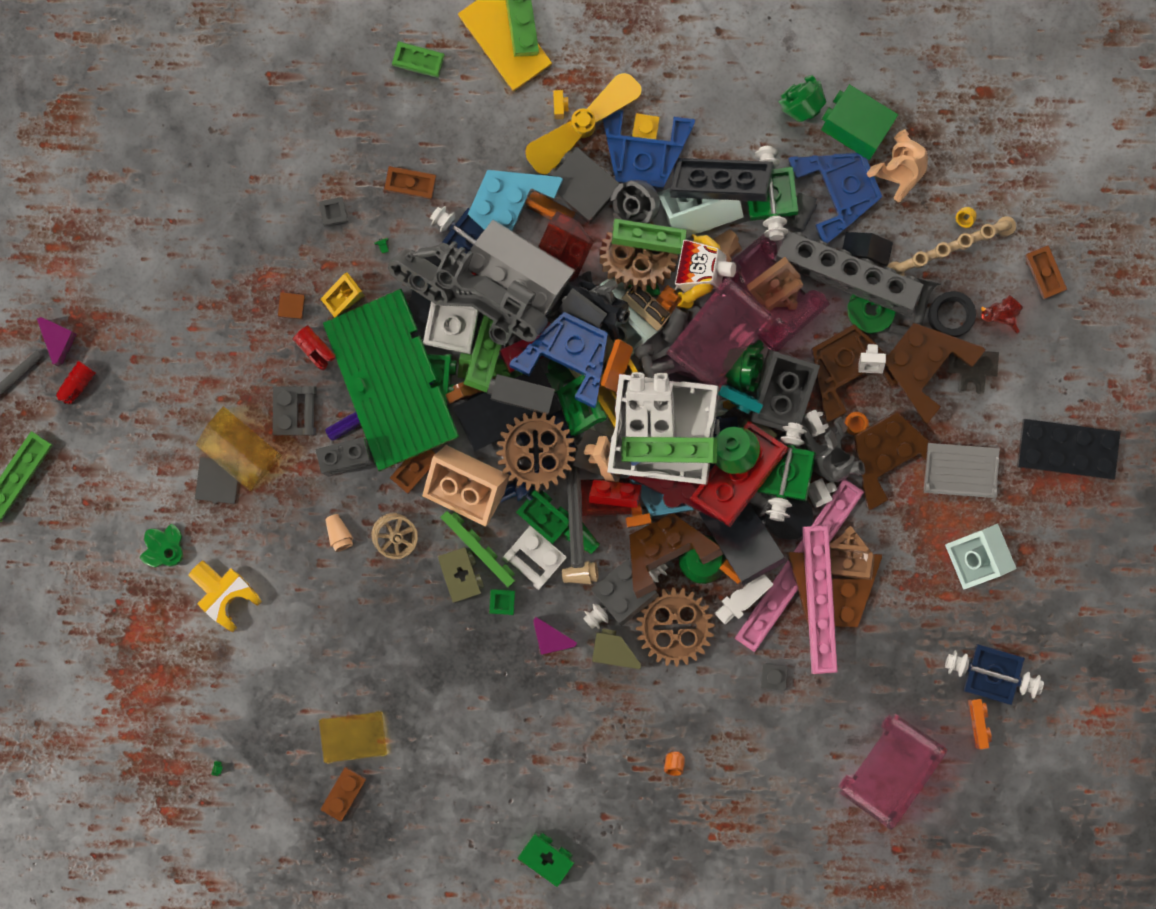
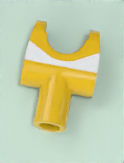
(221, 592)

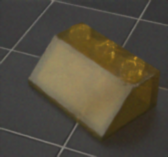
(237, 448)

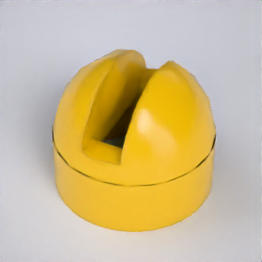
(962, 221)

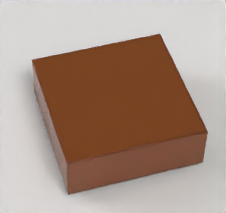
(291, 306)

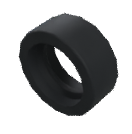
(952, 296)

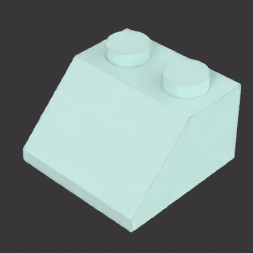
(980, 556)

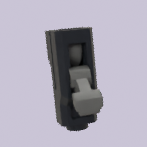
(603, 297)

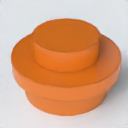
(856, 422)

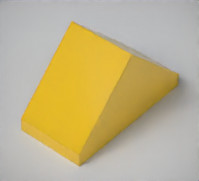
(342, 295)

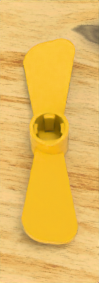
(550, 148)

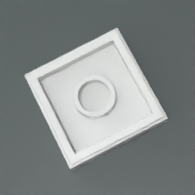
(451, 327)

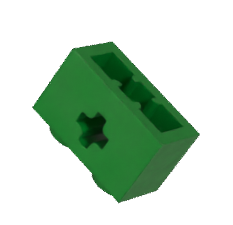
(551, 871)

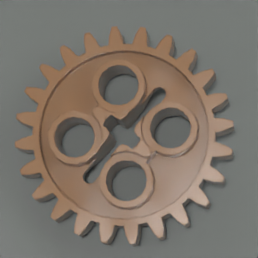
(655, 266)
(513, 452)
(676, 649)

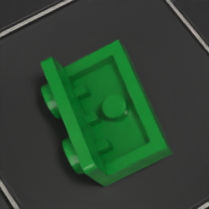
(444, 368)
(544, 516)

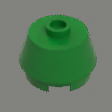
(803, 100)
(746, 370)
(737, 450)
(696, 571)

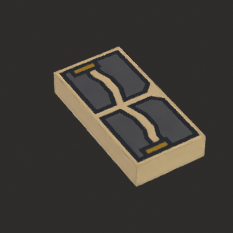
(646, 307)

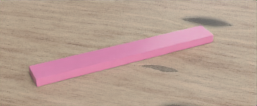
(784, 585)

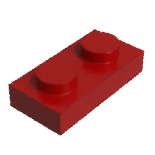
(615, 493)

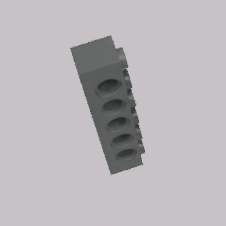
(856, 284)

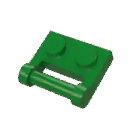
(576, 412)

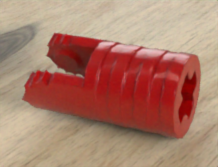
(314, 347)
(75, 383)

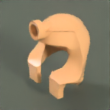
(905, 168)

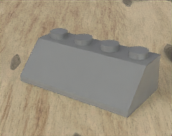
(509, 257)

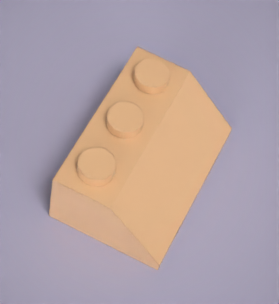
(465, 485)

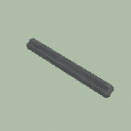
(575, 517)

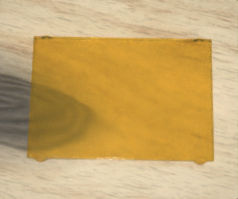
(353, 737)

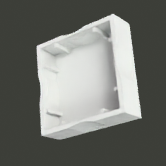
(694, 418)

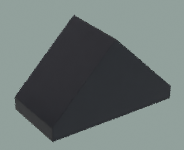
(868, 246)

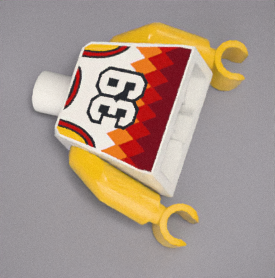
(701, 269)

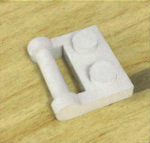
(538, 550)

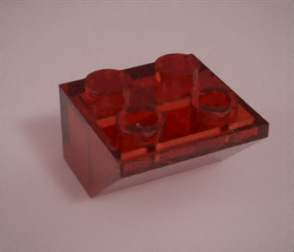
(567, 242)

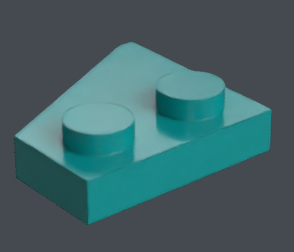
(742, 400)

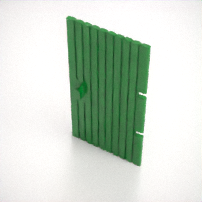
(390, 380)

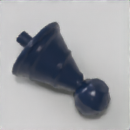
(521, 491)

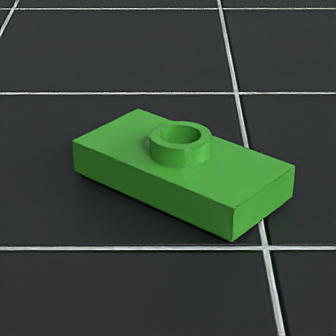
(418, 59)

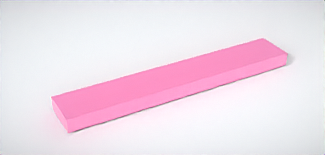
(820, 599)

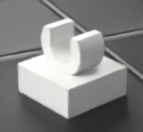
(872, 361)
(813, 423)
(820, 493)

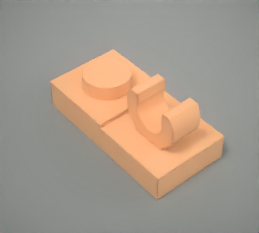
(600, 454)

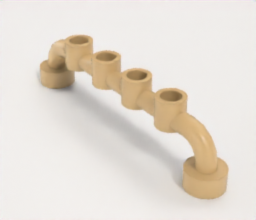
(1004, 227)

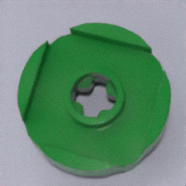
(868, 323)

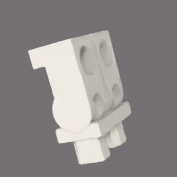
(653, 398)
(742, 599)

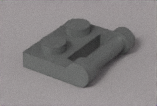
(286, 411)

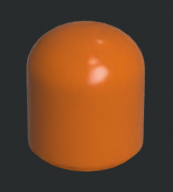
(674, 763)

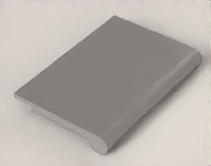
(961, 470)

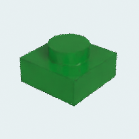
(502, 602)

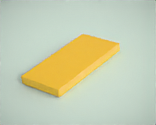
(490, 28)

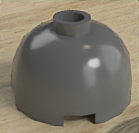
(636, 202)

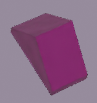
(57, 340)
(550, 638)

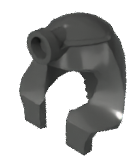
(830, 459)

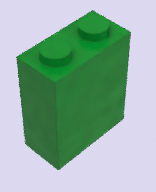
(858, 121)

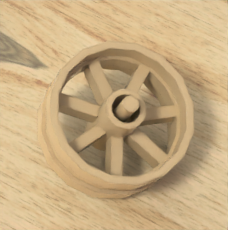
(394, 536)

